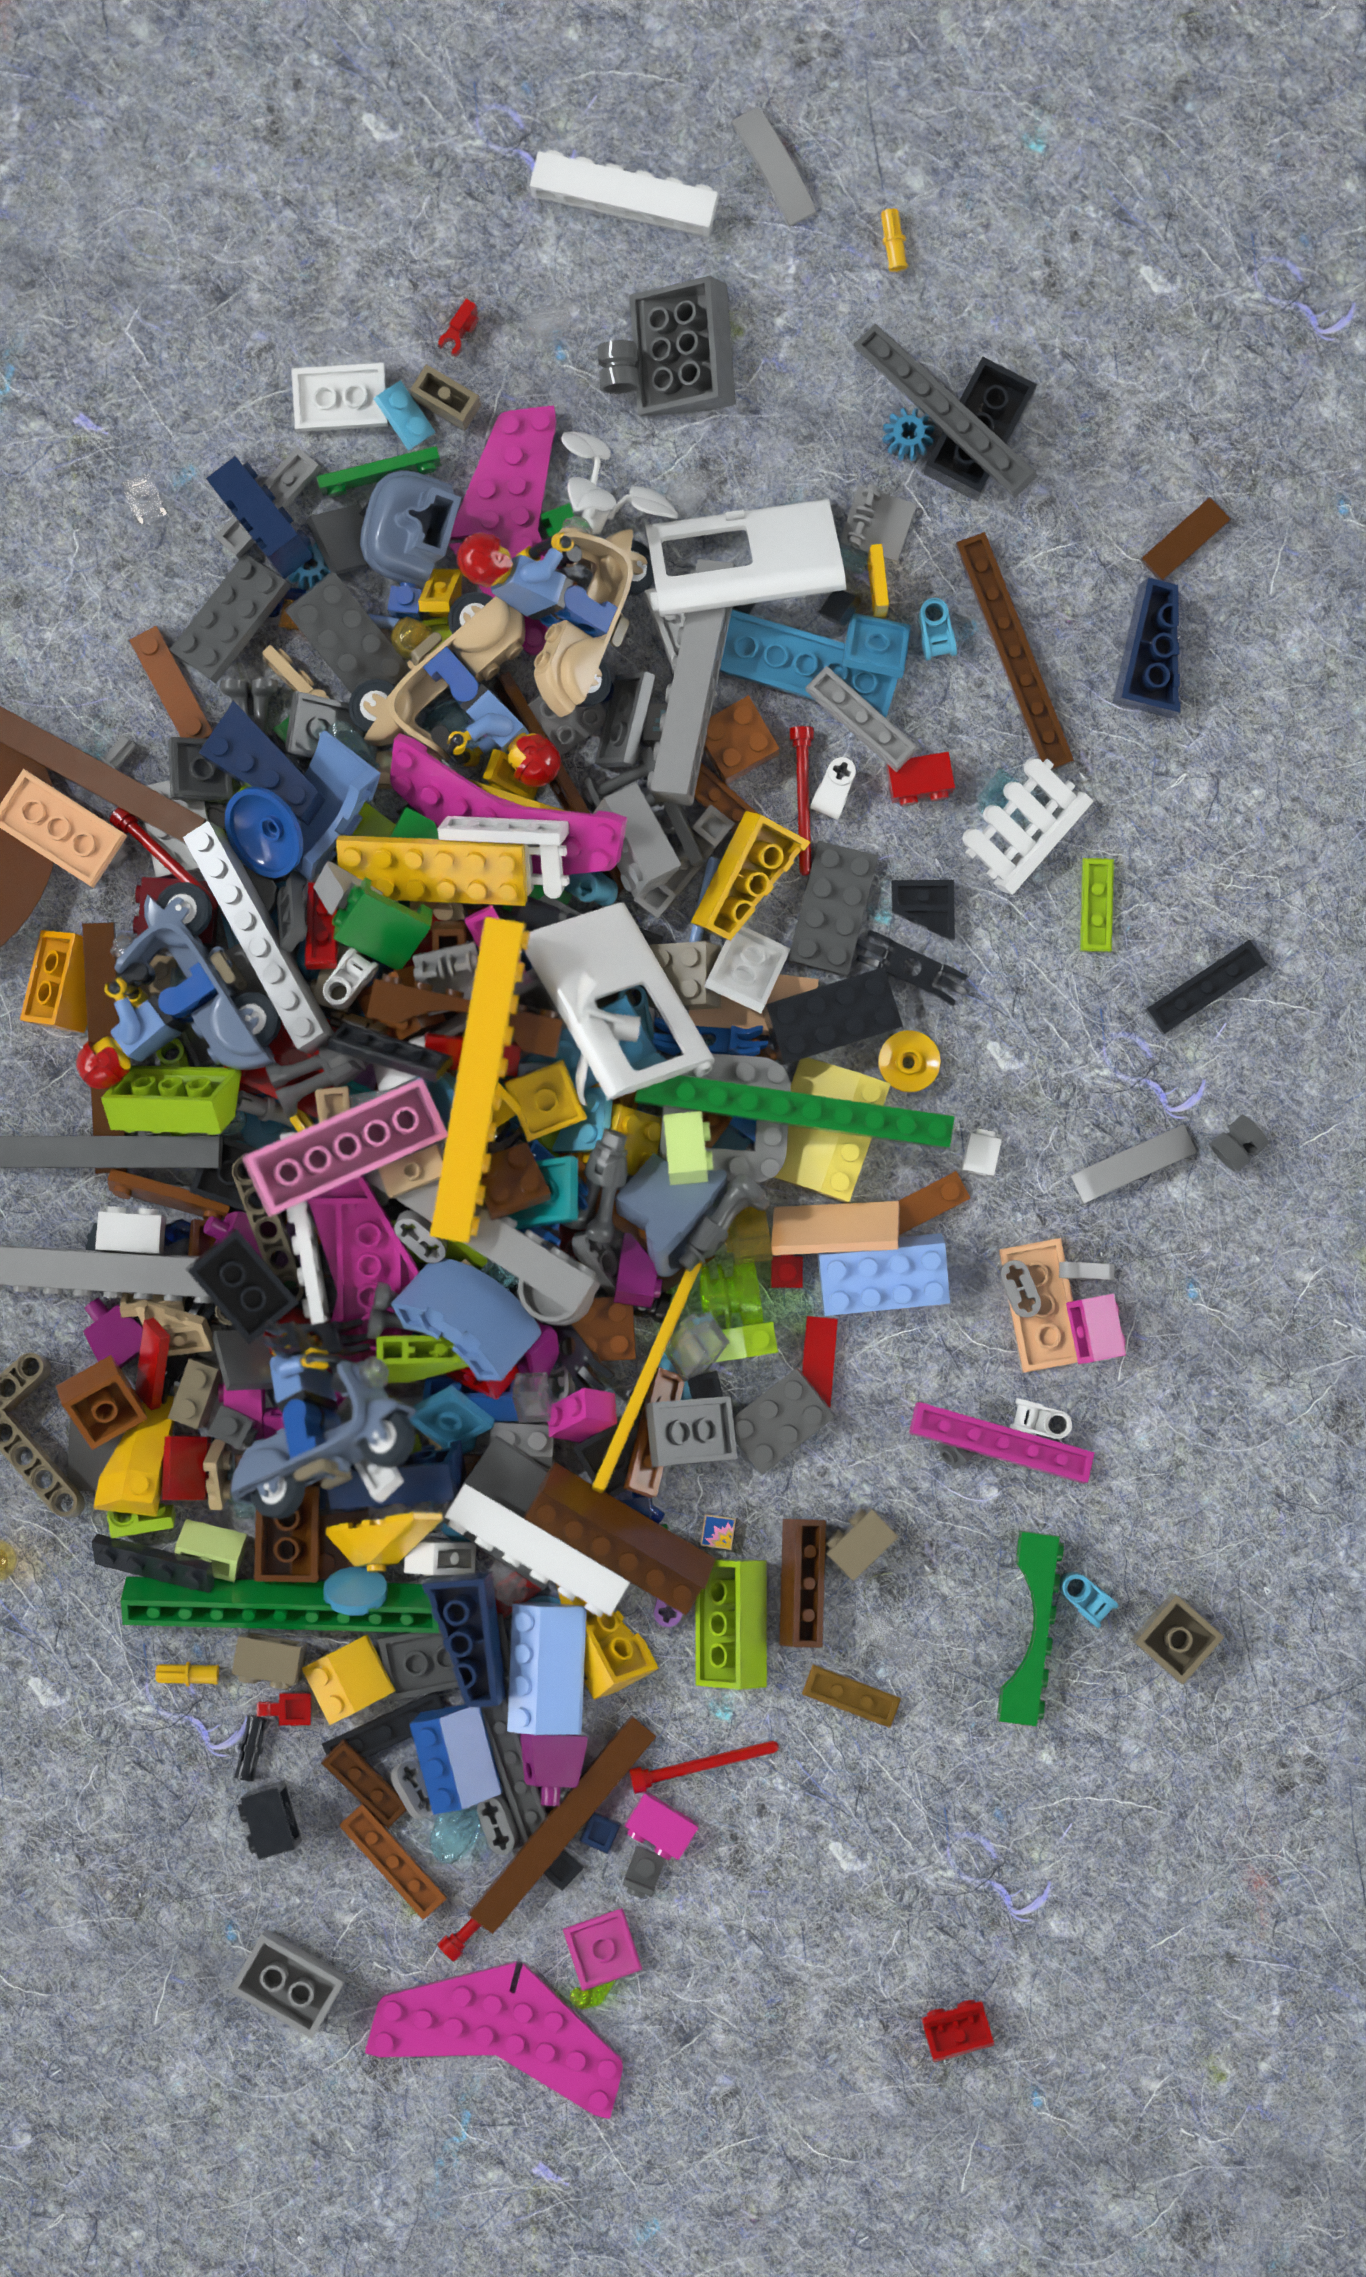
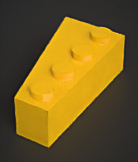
(746, 874)

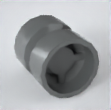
(618, 369)
(1239, 1143)

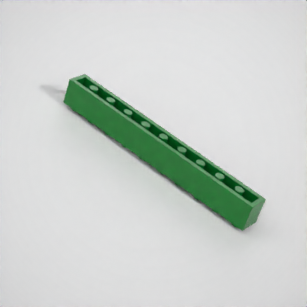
(800, 1110)
(269, 1606)

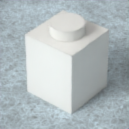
(981, 1153)

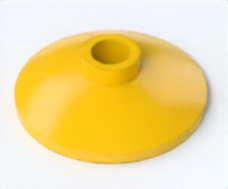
(913, 1046)

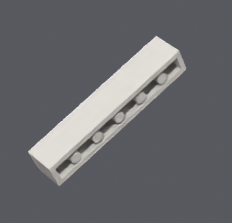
(623, 193)
(536, 1549)

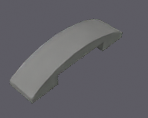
(775, 166)
(710, 832)
(1133, 1163)

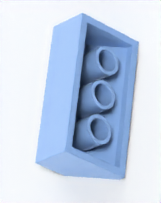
(546, 1668)

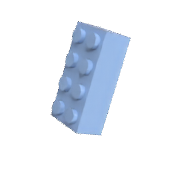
(885, 1278)

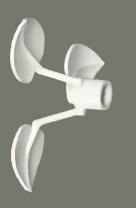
(597, 502)
(622, 1027)

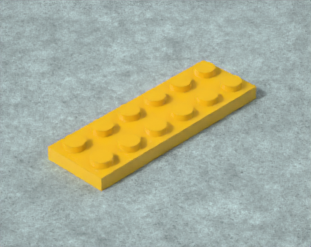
(438, 869)

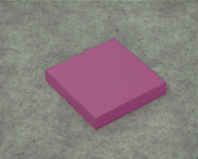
(602, 1949)

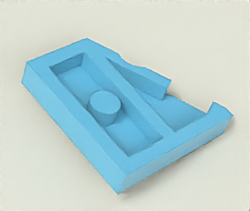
(583, 1135)

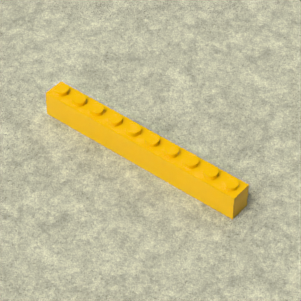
(478, 1080)

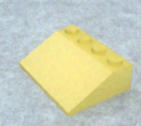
(825, 1159)

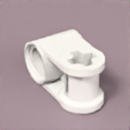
(833, 792)
(350, 977)
(1038, 1419)

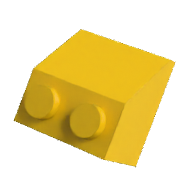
(348, 1679)

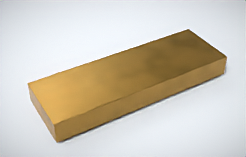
(851, 1696)

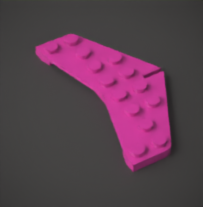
(509, 492)
(440, 792)
(360, 1254)
(523, 2027)

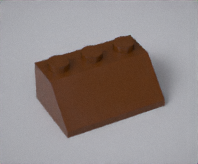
(290, 1545)

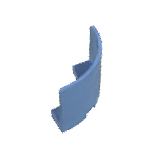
(345, 784)
(471, 1312)

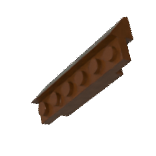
(620, 1539)

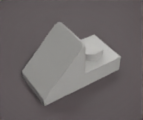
(335, 885)

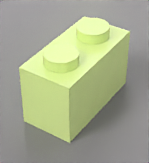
(686, 1148)
(213, 1544)

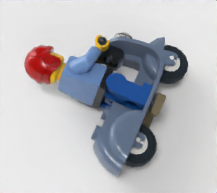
(232, 1024)
(313, 1440)

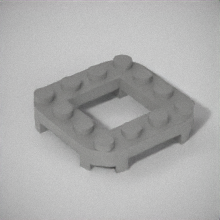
(770, 1138)

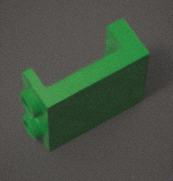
(380, 926)

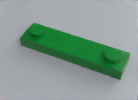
(419, 461)

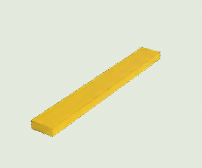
(645, 1379)

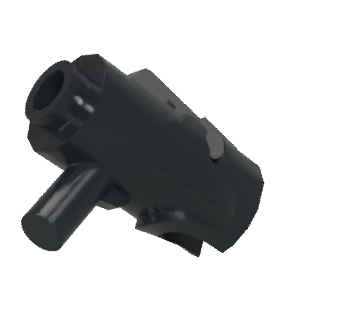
(542, 912)

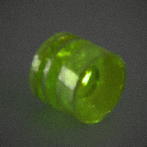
(732, 1294)

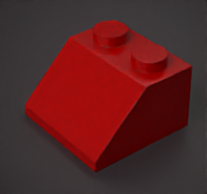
(184, 1467)

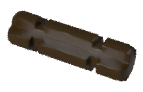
(338, 1018)

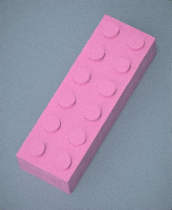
(345, 1147)

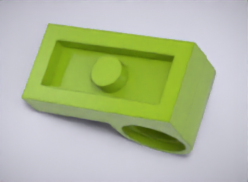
(130, 1524)

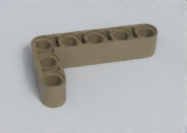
(266, 1244)
(22, 1439)

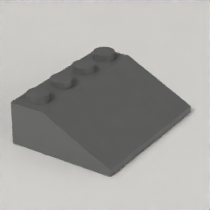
(683, 347)
(511, 1481)

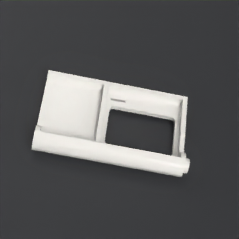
(791, 554)
(619, 958)

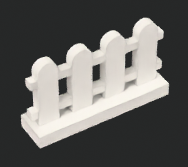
(1050, 826)
(538, 837)

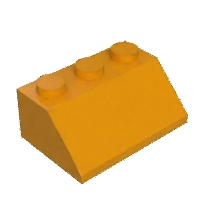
(57, 983)

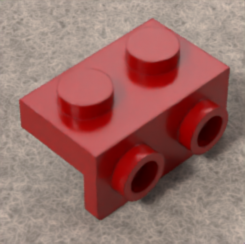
(957, 2030)

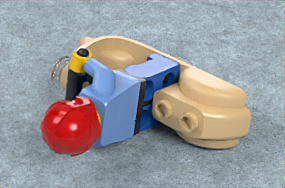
(579, 622)
(482, 638)

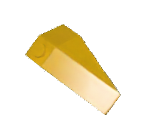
(135, 1470)
(382, 1541)
(612, 1652)

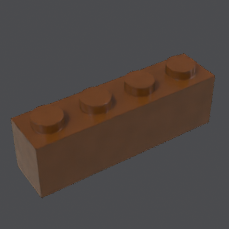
(802, 1583)

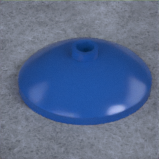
(264, 832)

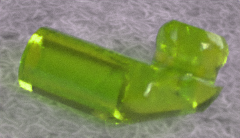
(590, 1998)

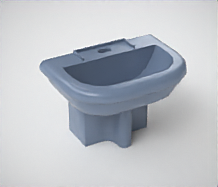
(398, 522)
(667, 1210)

